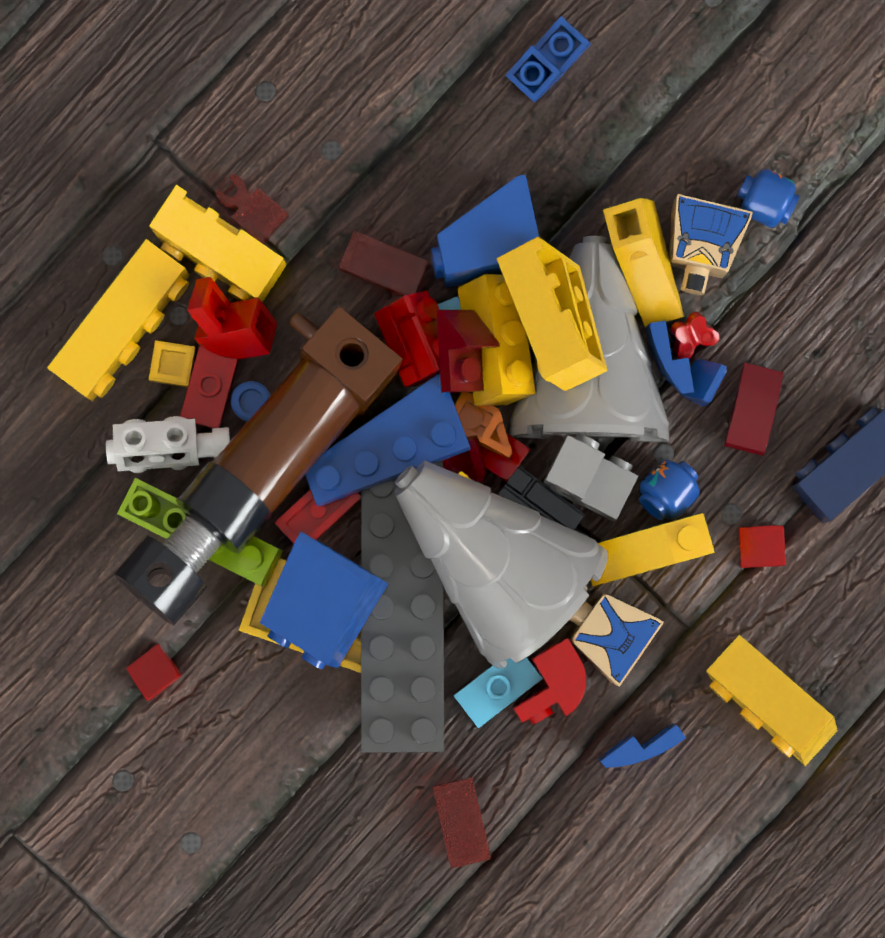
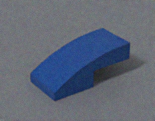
(629, 751)

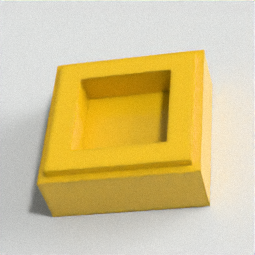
(172, 363)

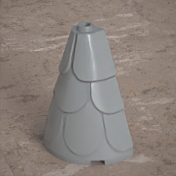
(617, 401)
(498, 560)

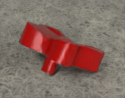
(691, 334)

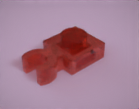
(255, 213)

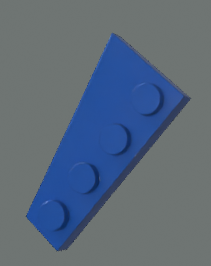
(404, 435)

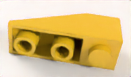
(644, 259)

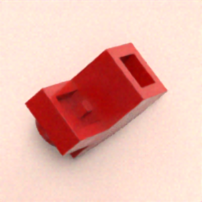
(228, 328)
(564, 680)

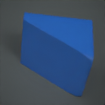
(706, 380)

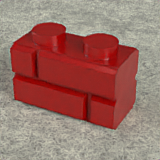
(412, 333)

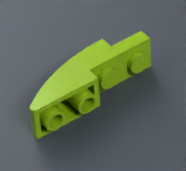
(162, 515)

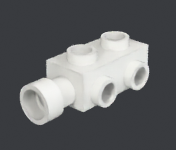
(159, 441)

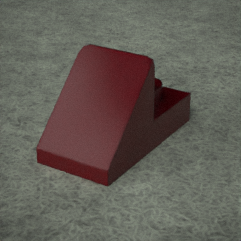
(460, 346)

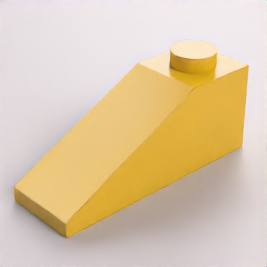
(655, 548)

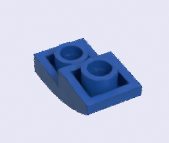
(548, 59)

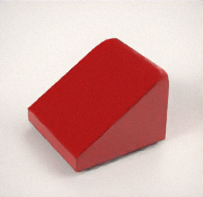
(501, 466)
(762, 546)
(154, 672)

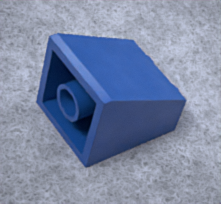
(485, 233)
(320, 602)

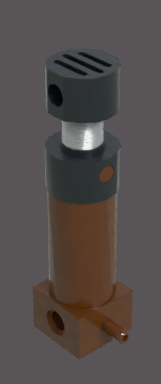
(264, 459)

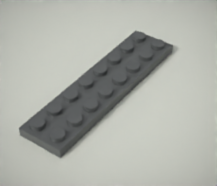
(401, 636)

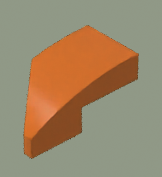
(485, 423)

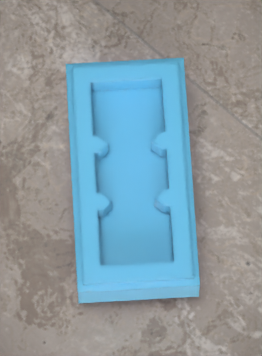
(496, 689)

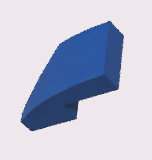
(675, 371)

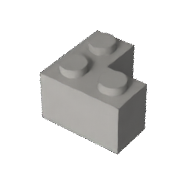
(589, 479)

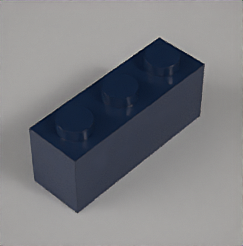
(847, 470)

